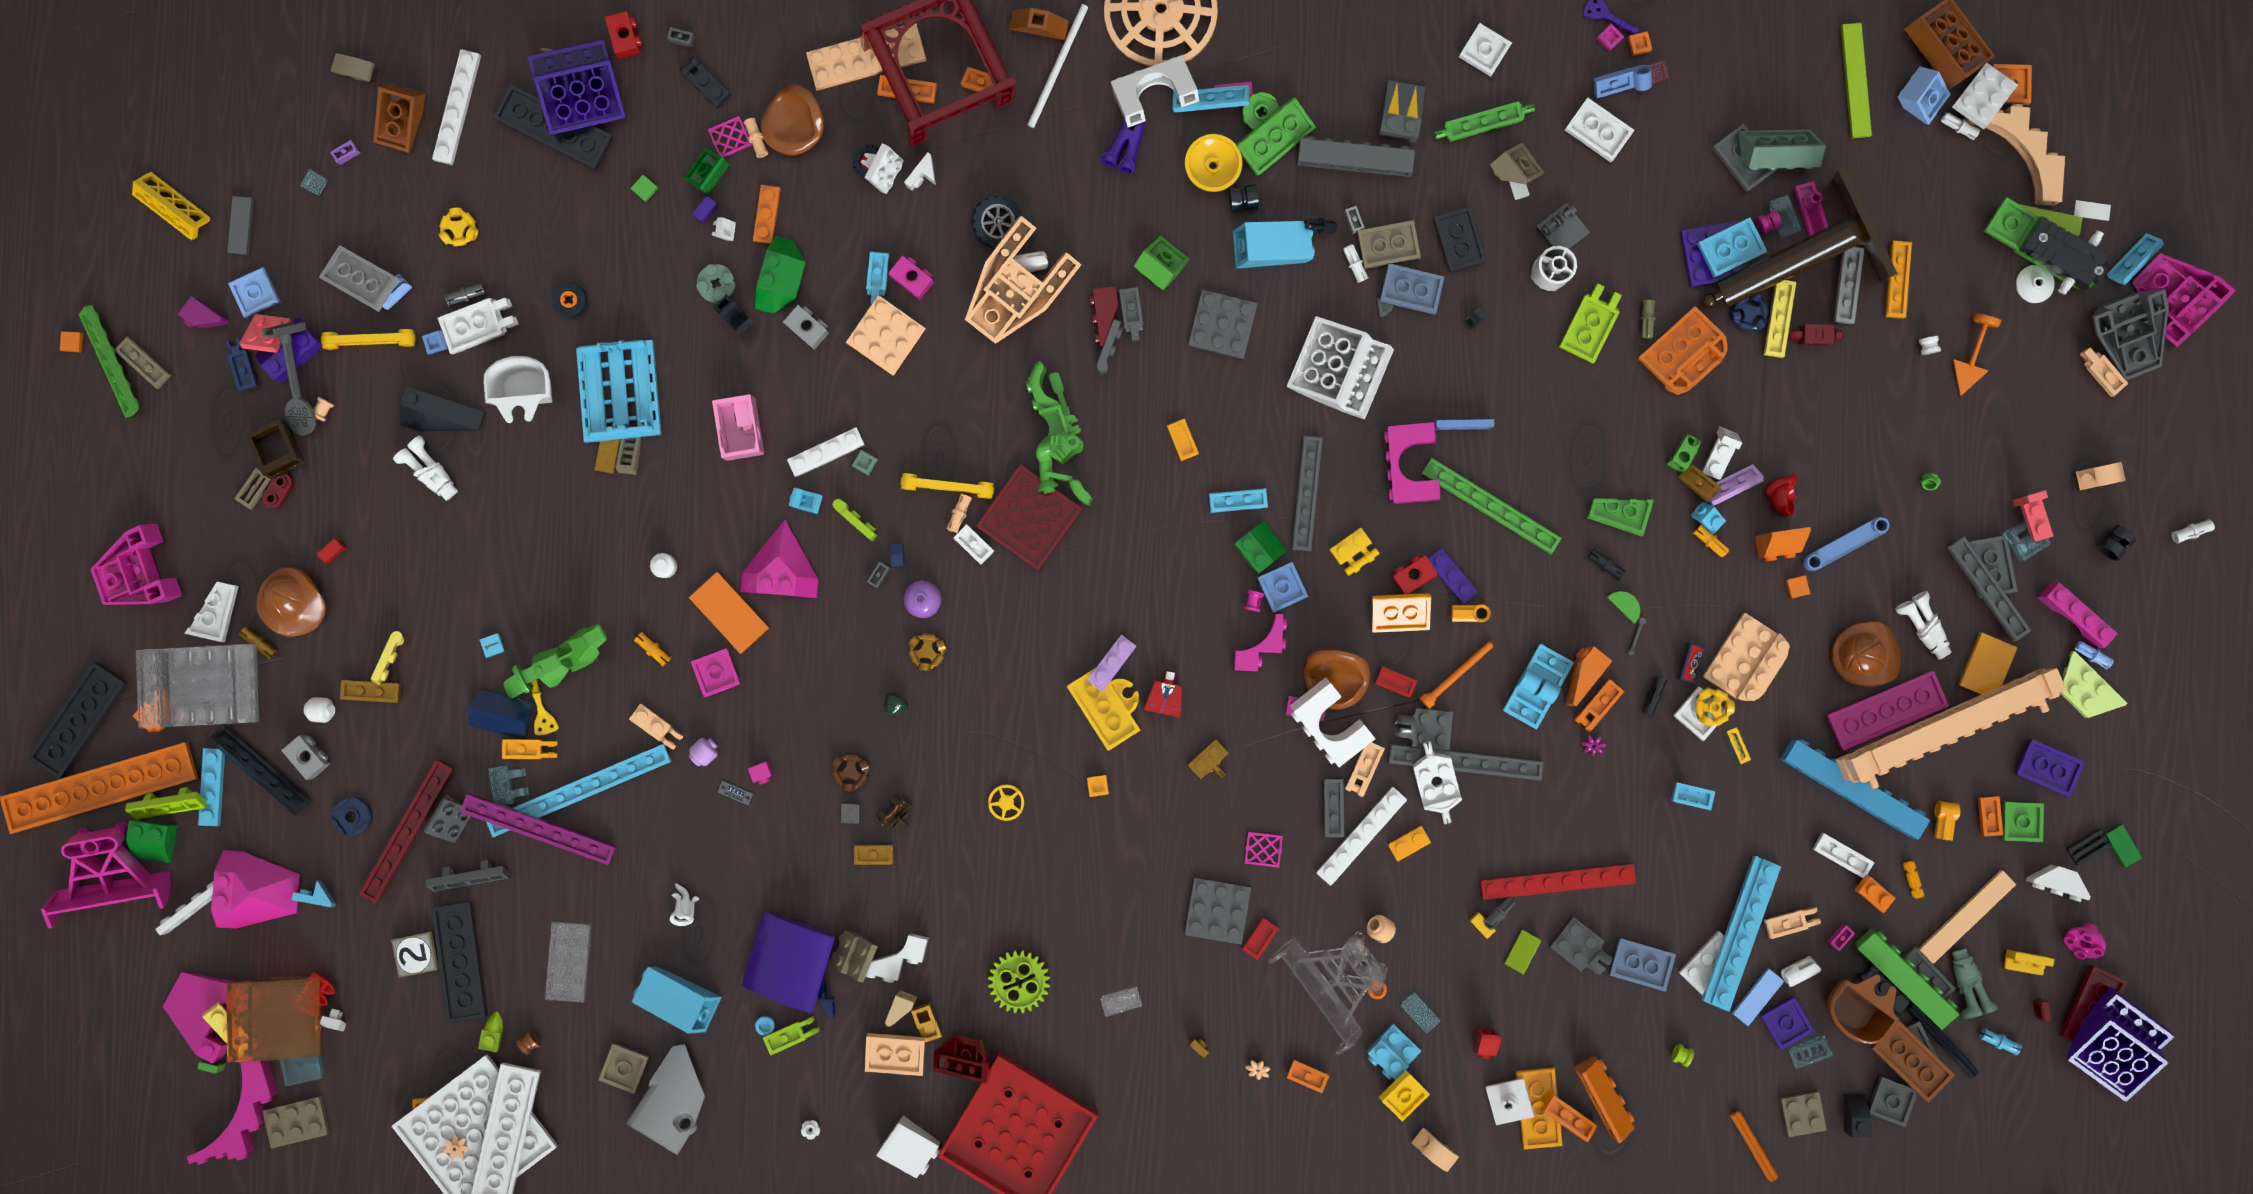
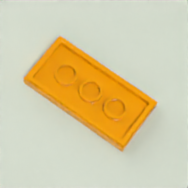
(1541, 1129)

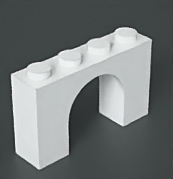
(1171, 73)
(1340, 746)

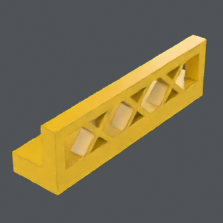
(166, 207)

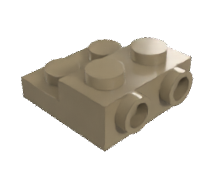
(853, 955)

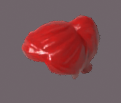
(1782, 494)

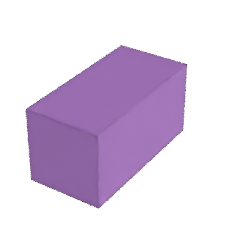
(345, 152)

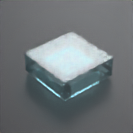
(314, 182)

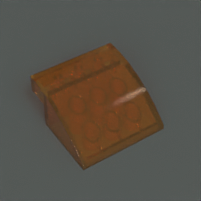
(273, 1019)

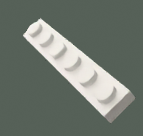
(456, 107)
(1361, 836)

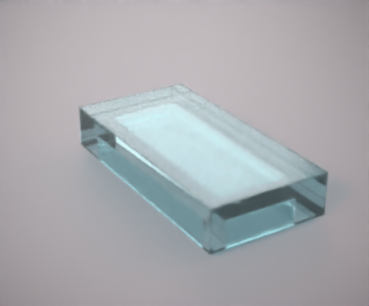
(1788, 217)
(1420, 1012)

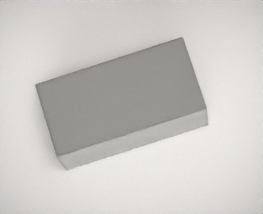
(1354, 219)

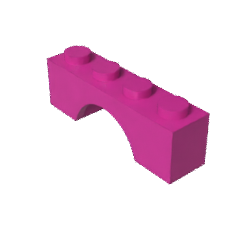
(2091, 626)

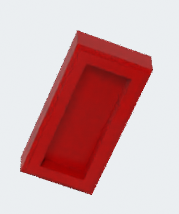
(1395, 682)
(1260, 938)

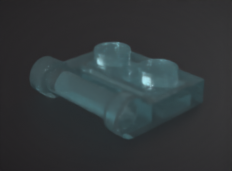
(2024, 547)

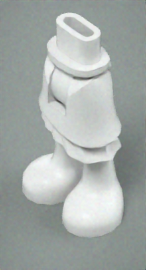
(433, 475)
(1931, 630)

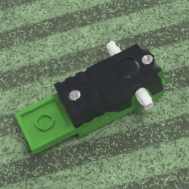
(2049, 246)

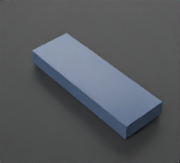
(1463, 424)

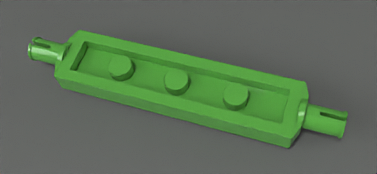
(1484, 121)

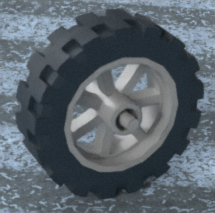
(982, 209)

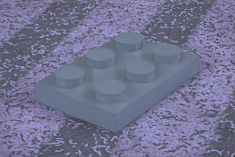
(1412, 289)
(1642, 964)

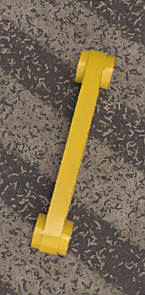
(332, 340)
(983, 489)

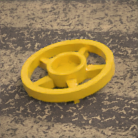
(1006, 802)

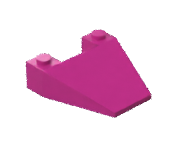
(129, 573)
(185, 1005)

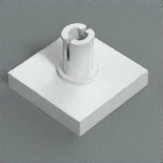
(1510, 1101)

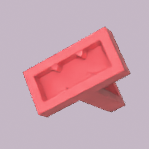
(2035, 515)

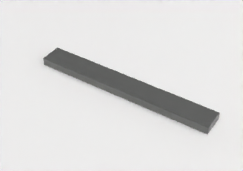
(1472, 762)

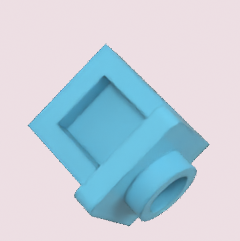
(805, 500)
(1708, 517)

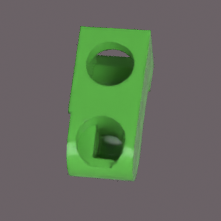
(1684, 453)

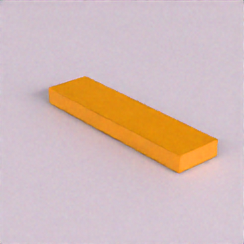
(1898, 285)

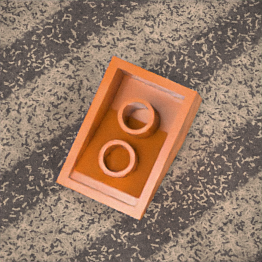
(1781, 543)
(1585, 672)

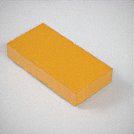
(1182, 439)

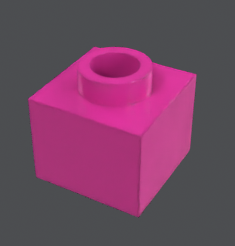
(761, 772)

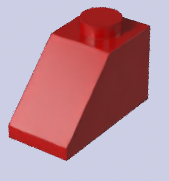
(1487, 1042)

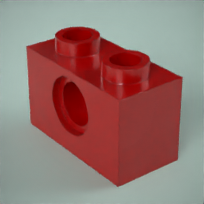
(617, 25)
(1425, 573)

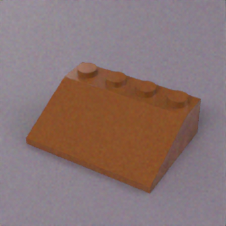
(1949, 42)

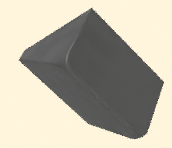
(850, 813)

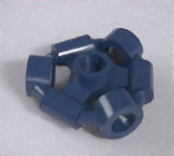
(1750, 313)

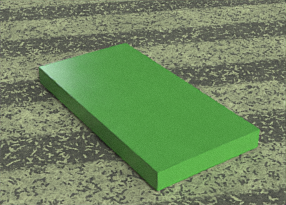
(1275, 136)

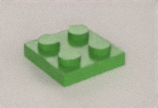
(2022, 821)

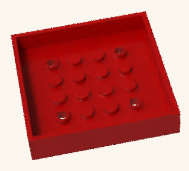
(1018, 1131)

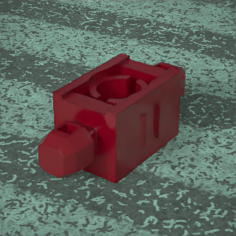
(1816, 334)

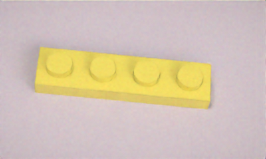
(1779, 319)

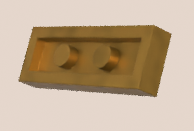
(370, 691)

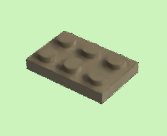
(1388, 244)
(296, 1122)

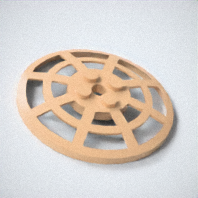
(1160, 23)

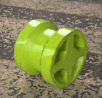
(1682, 1055)

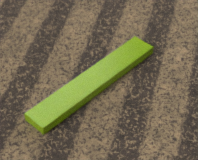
(1856, 80)

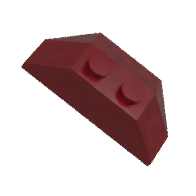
(963, 1058)

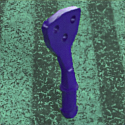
(1605, 14)

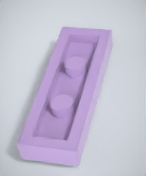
(1736, 484)
(1111, 663)

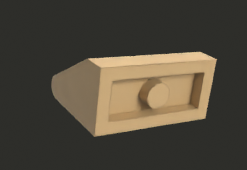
(901, 1005)

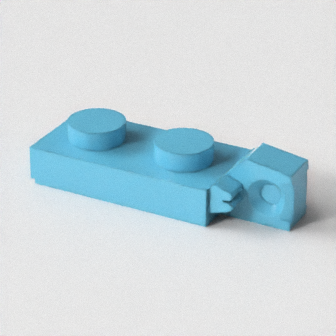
(877, 274)

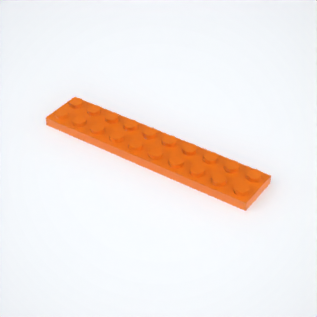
(98, 788)

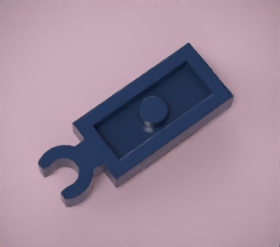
(241, 367)

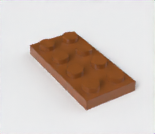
(1913, 1062)

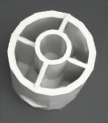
(1551, 277)

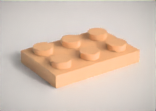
(894, 1054)

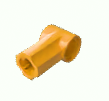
(1467, 613)
(1946, 816)

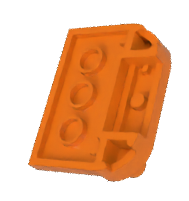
(1686, 352)

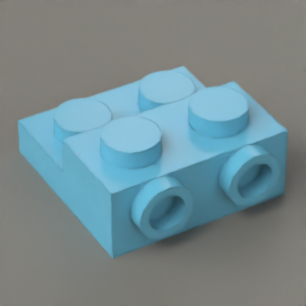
(1393, 1052)

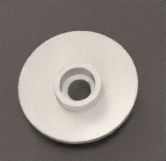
(2027, 286)

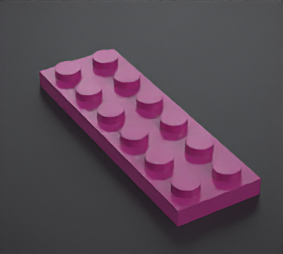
(1887, 710)

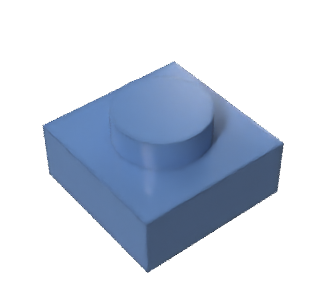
(434, 342)

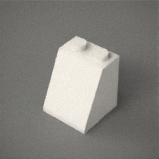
(909, 1148)

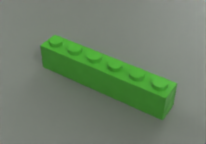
(1906, 978)

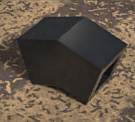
(1475, 317)

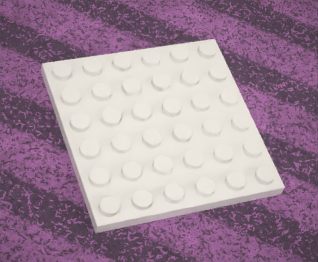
(463, 1111)

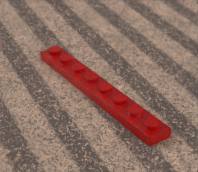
(1557, 881)

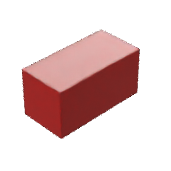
(331, 551)

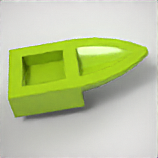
(492, 1033)

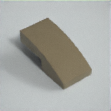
(352, 67)

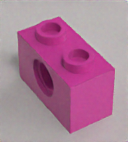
(903, 269)

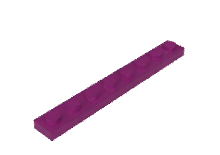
(538, 828)

